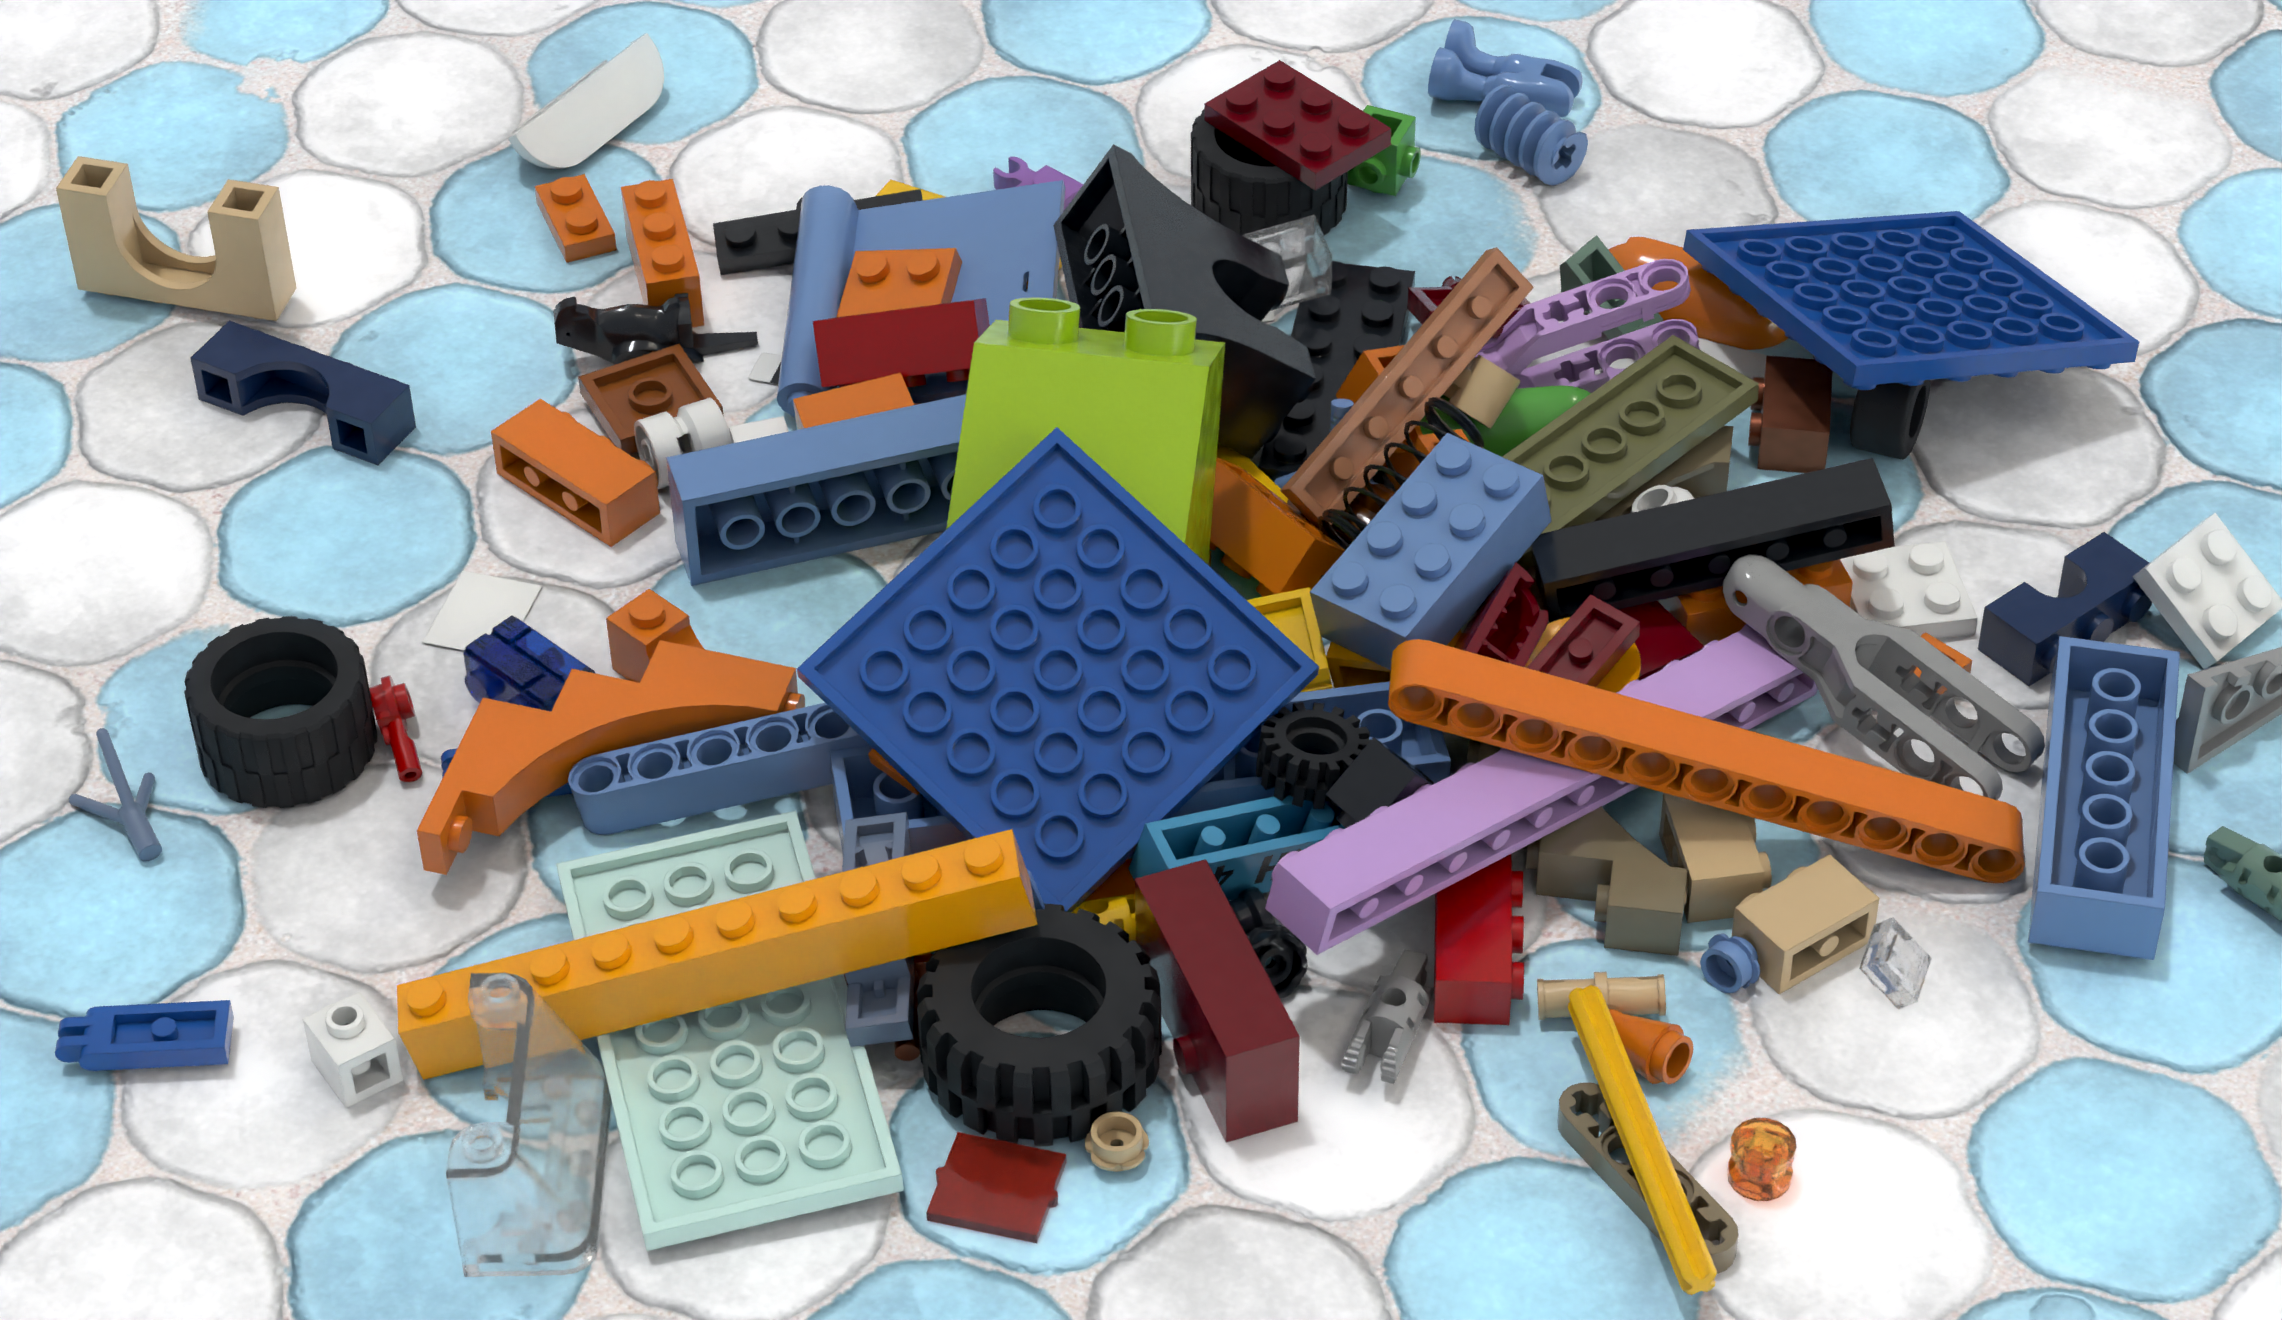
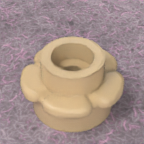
(1116, 1142)

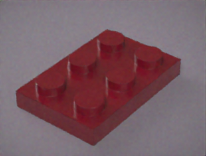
(1297, 124)

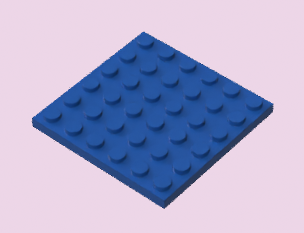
(1909, 298)
(1058, 670)

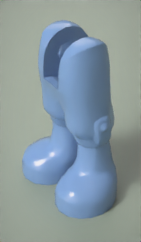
(1469, 74)

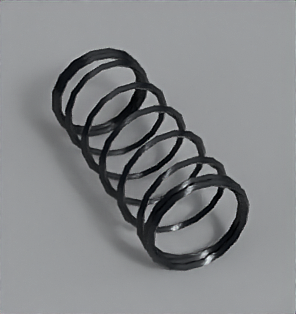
(1434, 424)

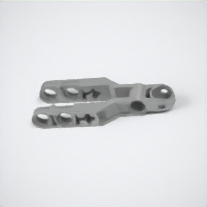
(1872, 667)

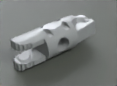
(1391, 1017)

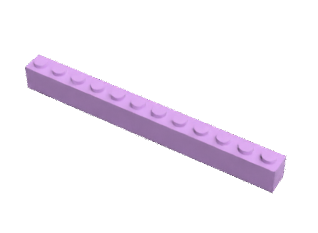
(1504, 802)

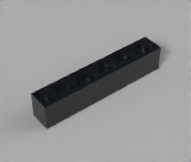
(1698, 540)

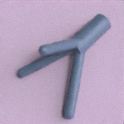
(132, 812)

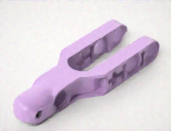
(1538, 333)

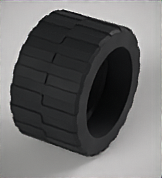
(1251, 192)
(291, 756)

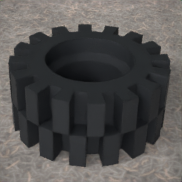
(1308, 752)

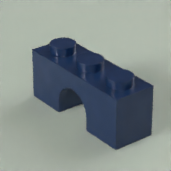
(2092, 602)

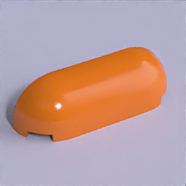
(1710, 305)

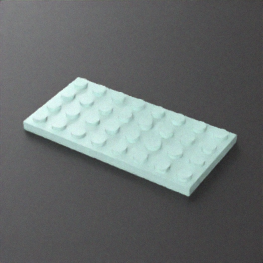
(744, 1102)

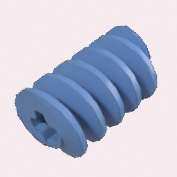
(1530, 135)

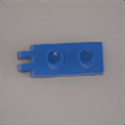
(148, 1036)

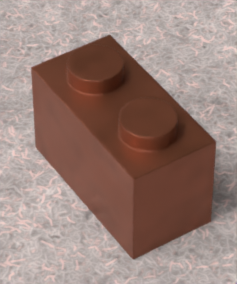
(1793, 415)

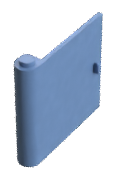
(999, 237)

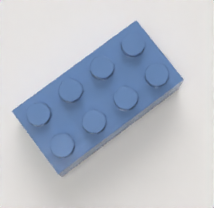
(1431, 551)

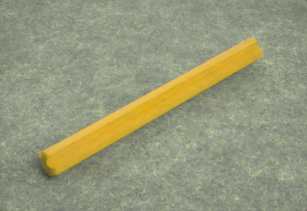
(1642, 1141)

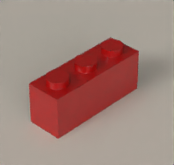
(902, 342)
(1476, 947)

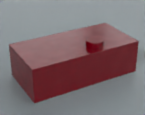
(1218, 1002)

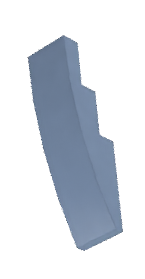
(882, 995)

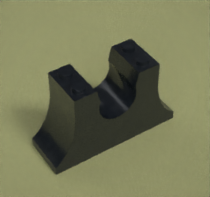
(1143, 247)

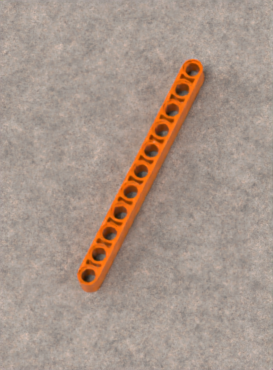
(1705, 761)

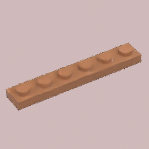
(1416, 373)

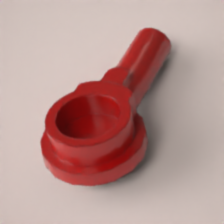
(391, 708)

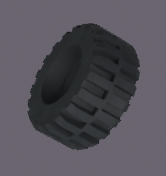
(1049, 1083)

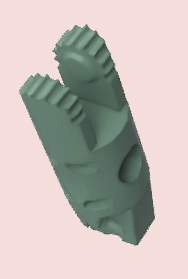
(2247, 868)

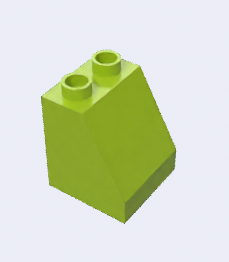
(1129, 399)

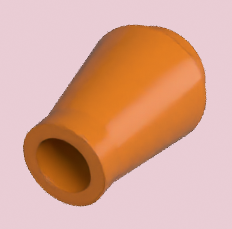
(1654, 1047)

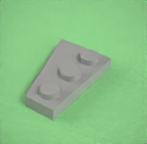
(2226, 706)

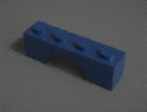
(252, 370)

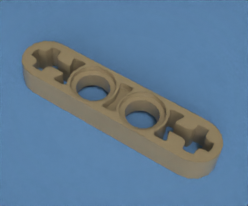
(1583, 1136)

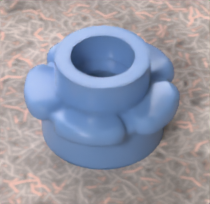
(1730, 963)

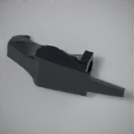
(639, 329)

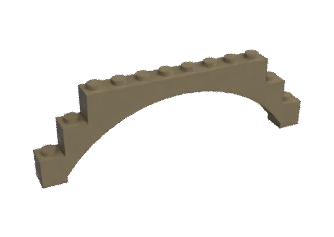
(1594, 854)

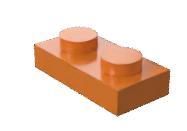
(575, 218)

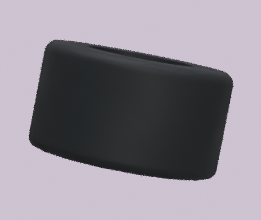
(1889, 418)

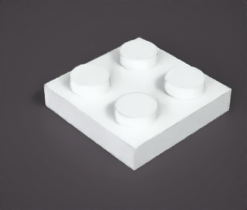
(1912, 590)
(2209, 591)

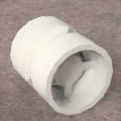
(696, 426)

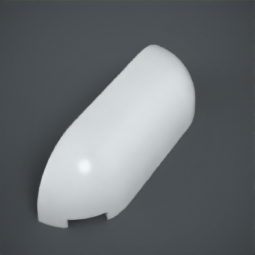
(593, 108)

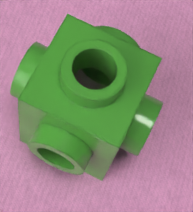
(1393, 165)

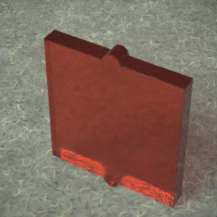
(996, 1187)

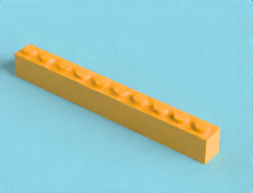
(739, 947)

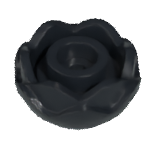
(1287, 955)

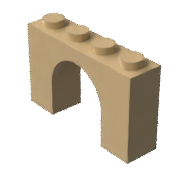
(122, 258)

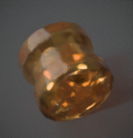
(1748, 1169)

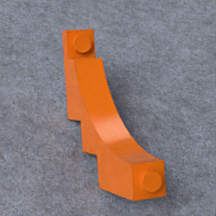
(525, 753)

